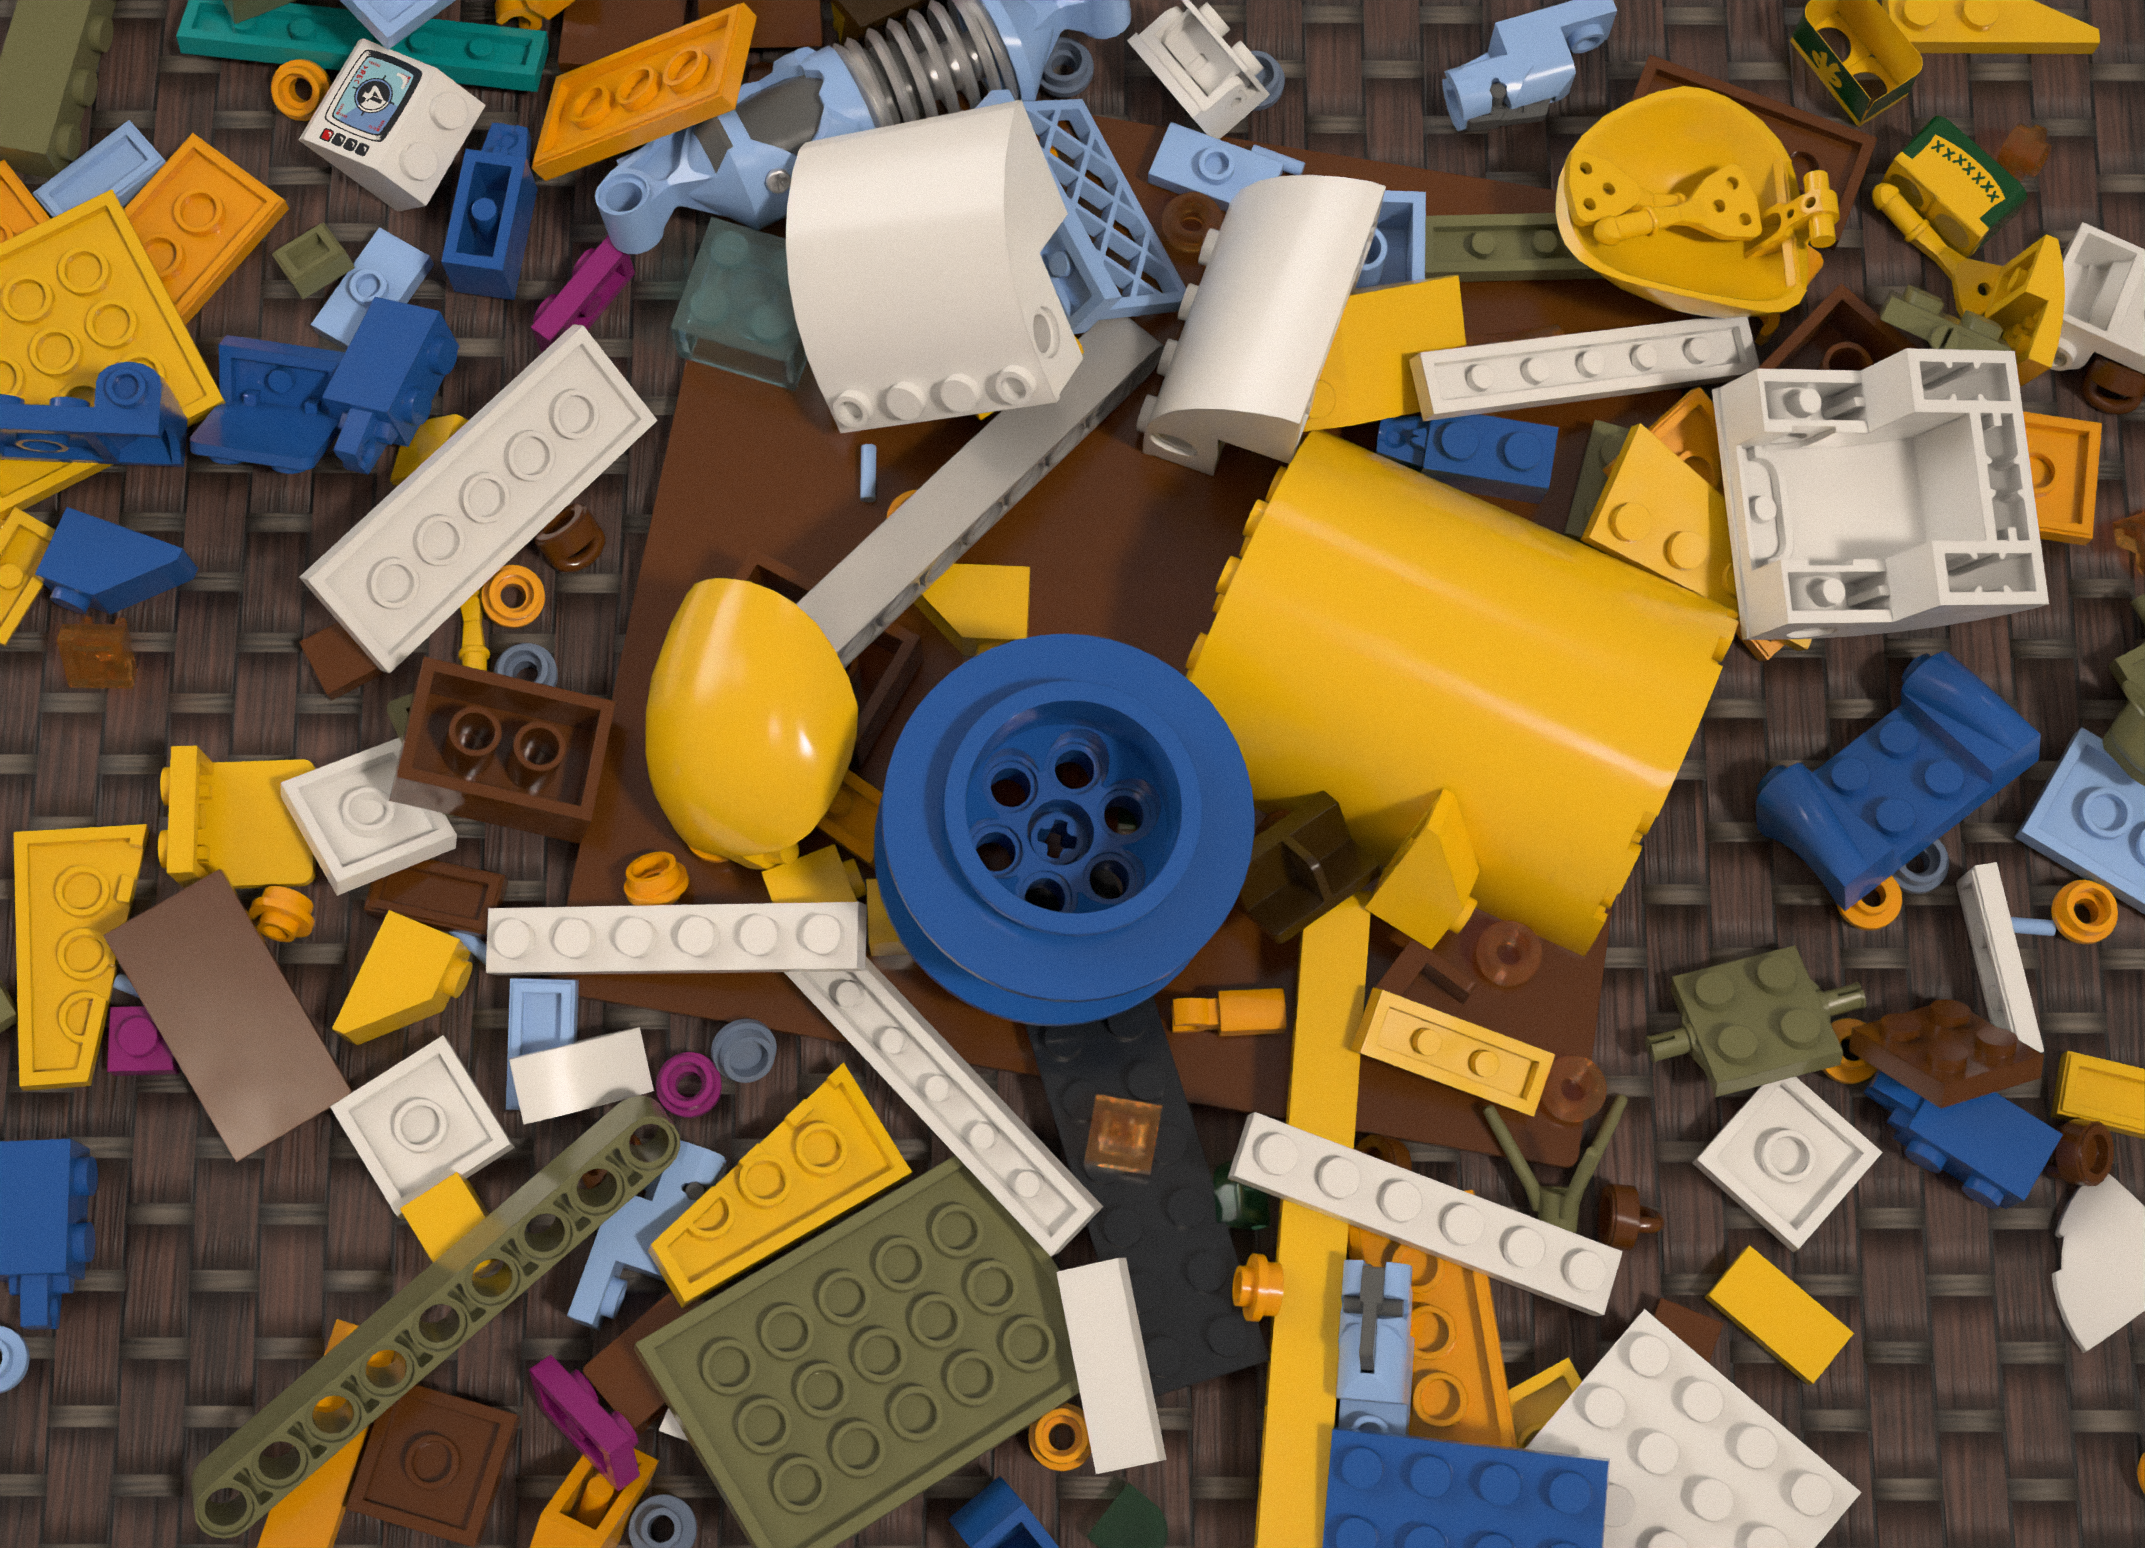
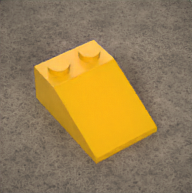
(1378, 334)

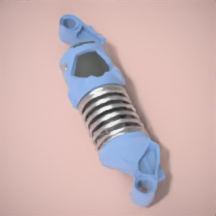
(746, 157)

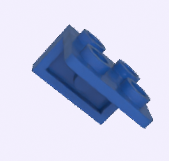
(271, 406)

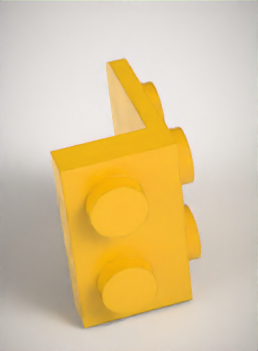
(232, 821)

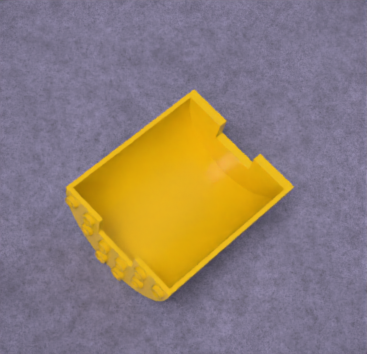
(1439, 643)

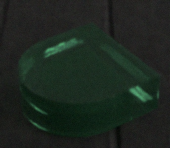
(1238, 1203)
(1130, 1523)

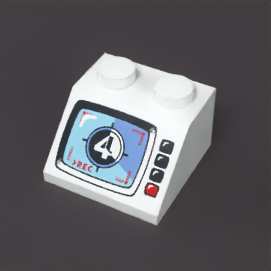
(392, 124)

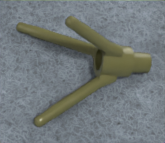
(1557, 1203)

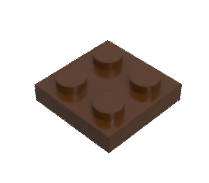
(1946, 1053)
(435, 1465)

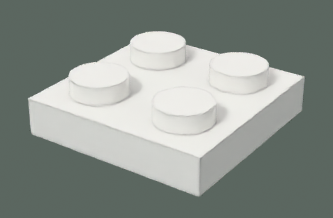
(356, 827)
(421, 1124)
(1787, 1159)

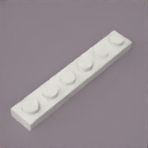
(1582, 366)
(677, 939)
(954, 1102)
(1425, 1214)

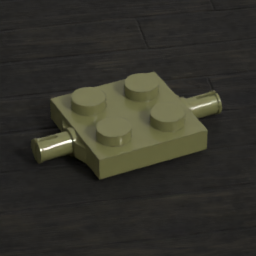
(1922, 316)
(1755, 1021)

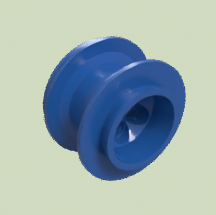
(1146, 748)

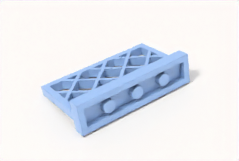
(1078, 269)

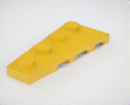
(1667, 522)
(796, 1181)

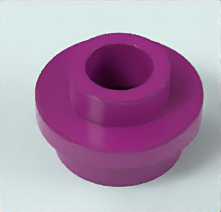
(674, 1071)

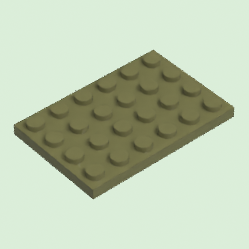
(868, 1362)

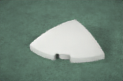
(2100, 1262)

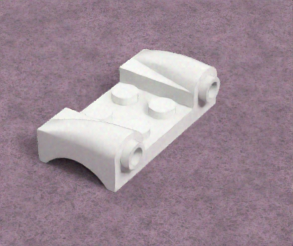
(2102, 301)

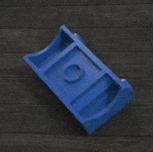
(130, 424)
(1899, 780)

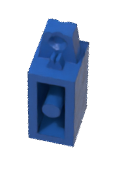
(491, 215)
(388, 380)
(1474, 453)
(1979, 1141)
(45, 1224)

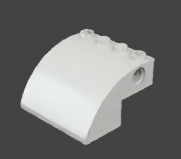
(927, 269)
(1261, 320)
(1879, 495)

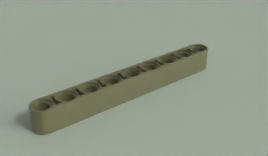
(423, 1344)

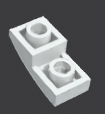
(581, 1075)

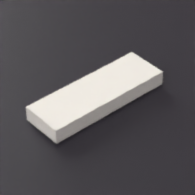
(1997, 953)
(1111, 1365)

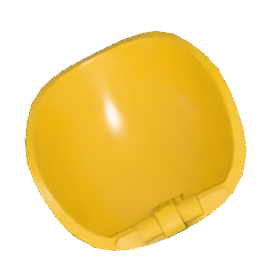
(1669, 148)
(747, 723)

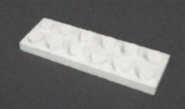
(479, 498)

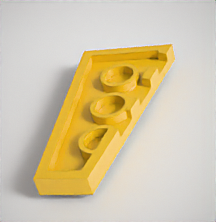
(66, 898)

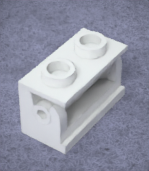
(1200, 68)

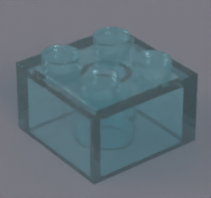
(741, 307)

